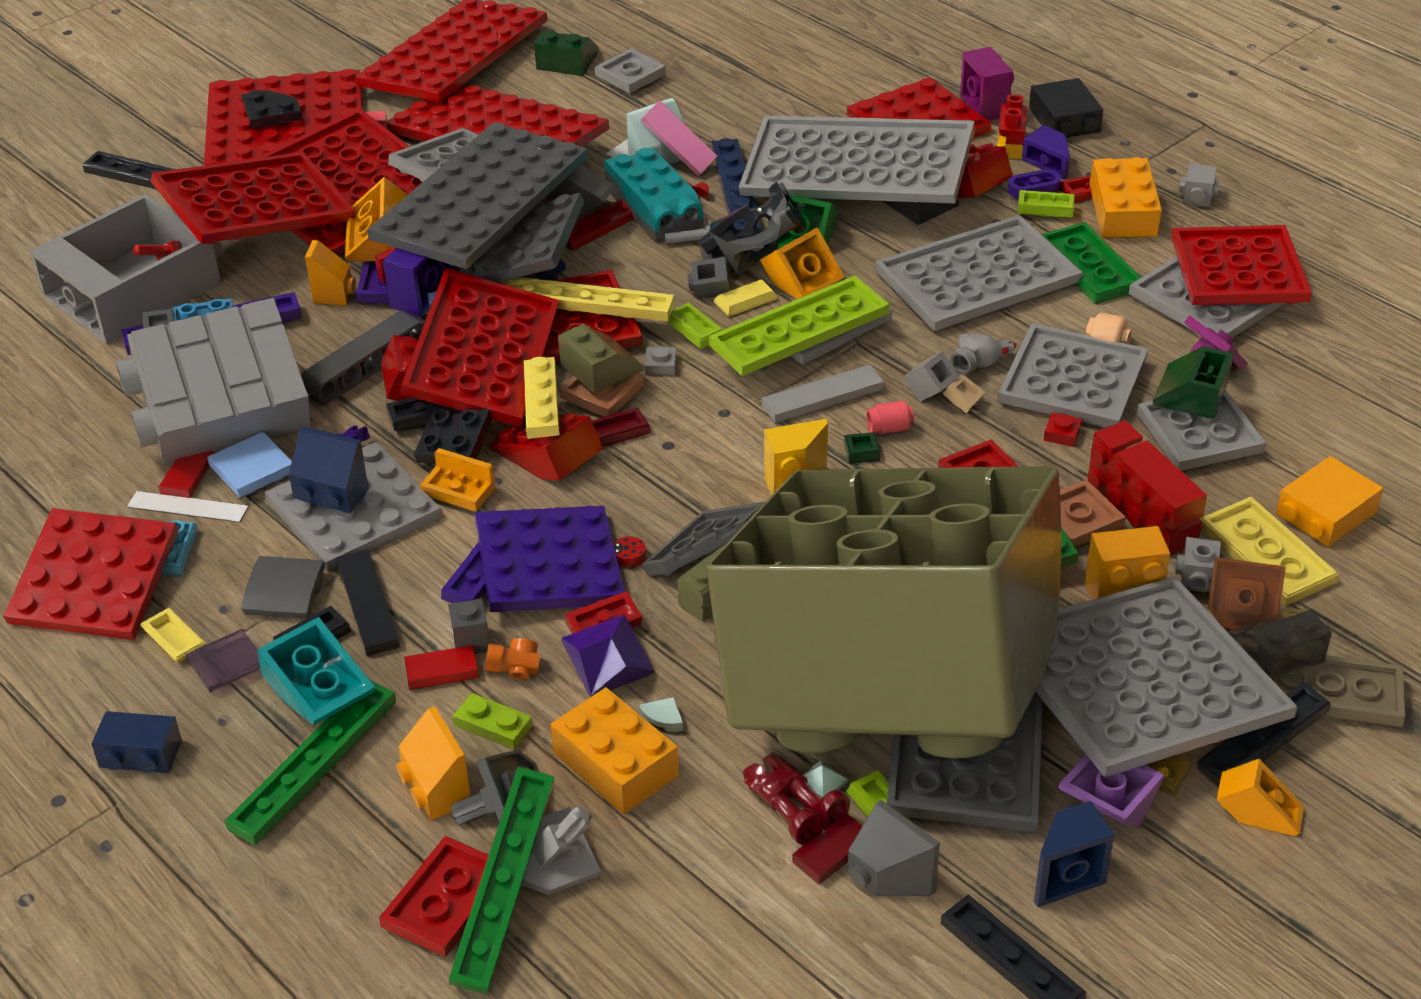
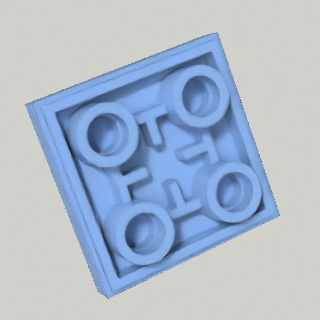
(250, 464)

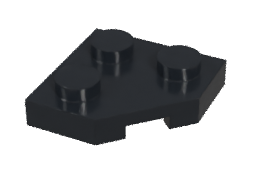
(270, 108)

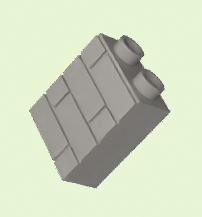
(108, 287)
(214, 381)

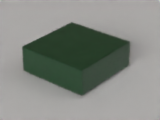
(861, 447)

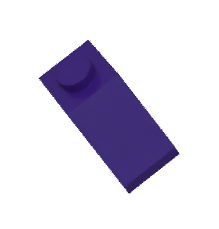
(1047, 150)

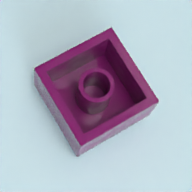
(985, 82)

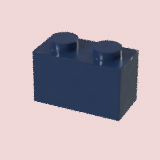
(136, 742)

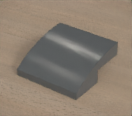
(283, 587)

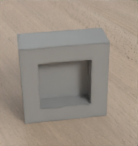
(660, 360)

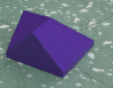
(607, 655)

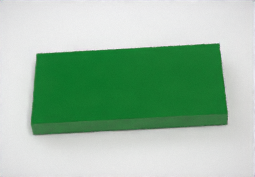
(1102, 269)

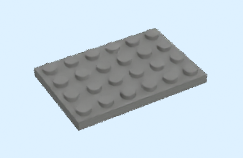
(977, 272)

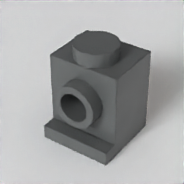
(709, 277)

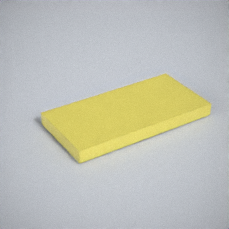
(1257, 536)

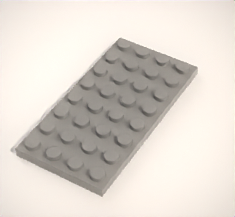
(859, 158)

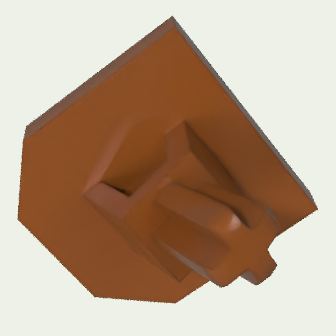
(1244, 591)

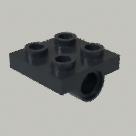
(453, 431)

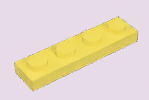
(541, 397)

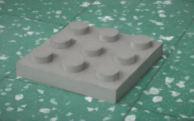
(1202, 441)

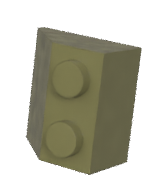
(596, 358)

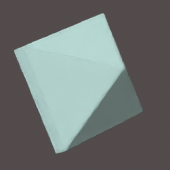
(824, 778)

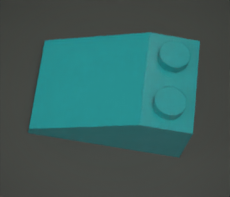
(313, 672)

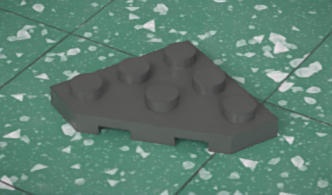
(699, 538)

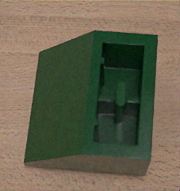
(1195, 382)

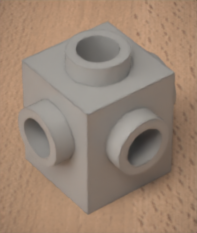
(1197, 563)

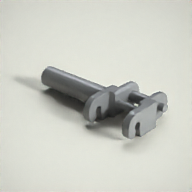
(687, 236)

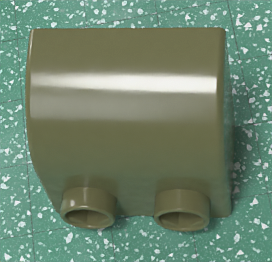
(891, 606)

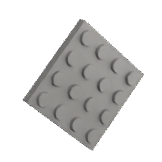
(430, 155)
(1167, 292)
(1073, 375)
(384, 514)

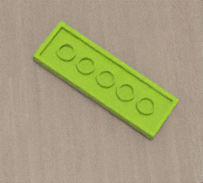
(798, 325)

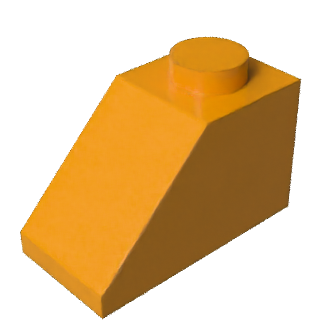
(328, 276)
(1260, 799)

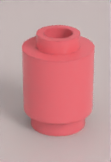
(890, 417)

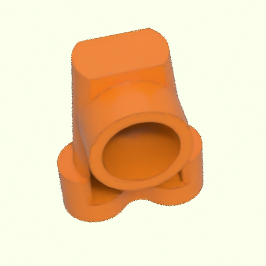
(518, 660)

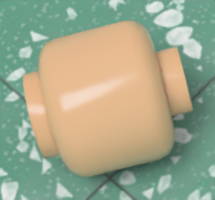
(1109, 328)

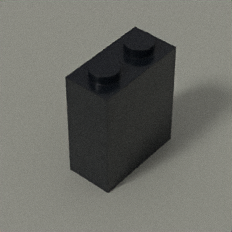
(1066, 107)

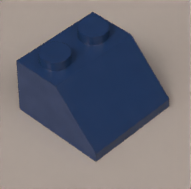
(328, 470)
(1073, 854)

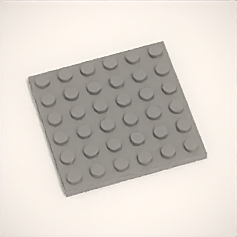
(1153, 678)

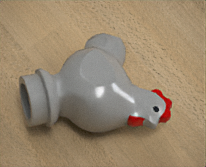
(978, 352)

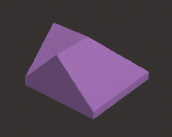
(1120, 796)

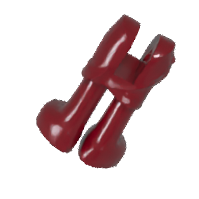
(784, 781)

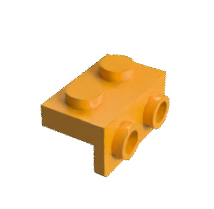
(459, 480)

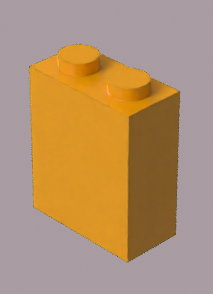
(1329, 501)

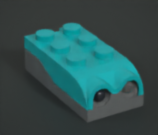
(654, 193)

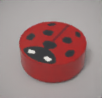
(630, 551)

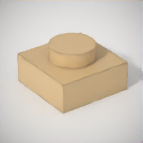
(964, 393)

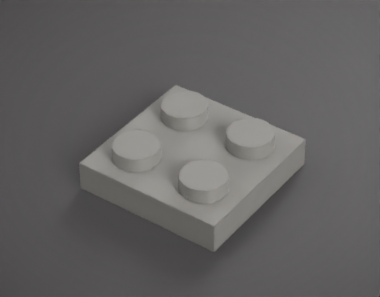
(630, 70)

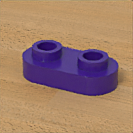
(1039, 180)

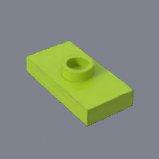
(1046, 204)
(693, 324)

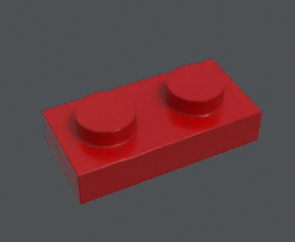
(603, 611)

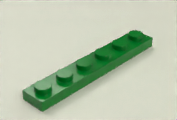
(307, 766)
(501, 881)

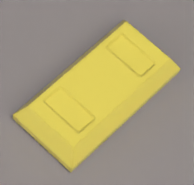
(745, 298)
(172, 634)

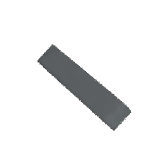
(358, 358)

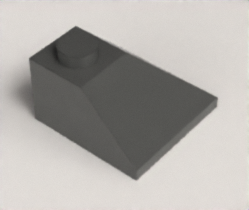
(893, 855)

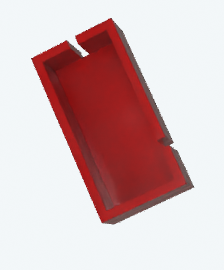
(1145, 485)

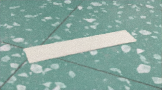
(187, 506)

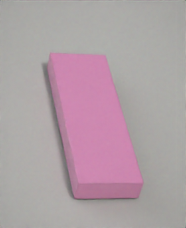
(678, 138)

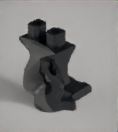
(738, 243)

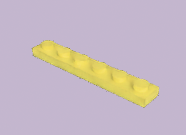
(600, 299)

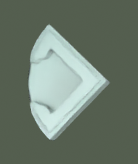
(662, 714)

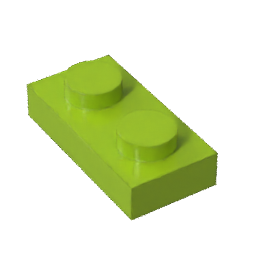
(492, 721)

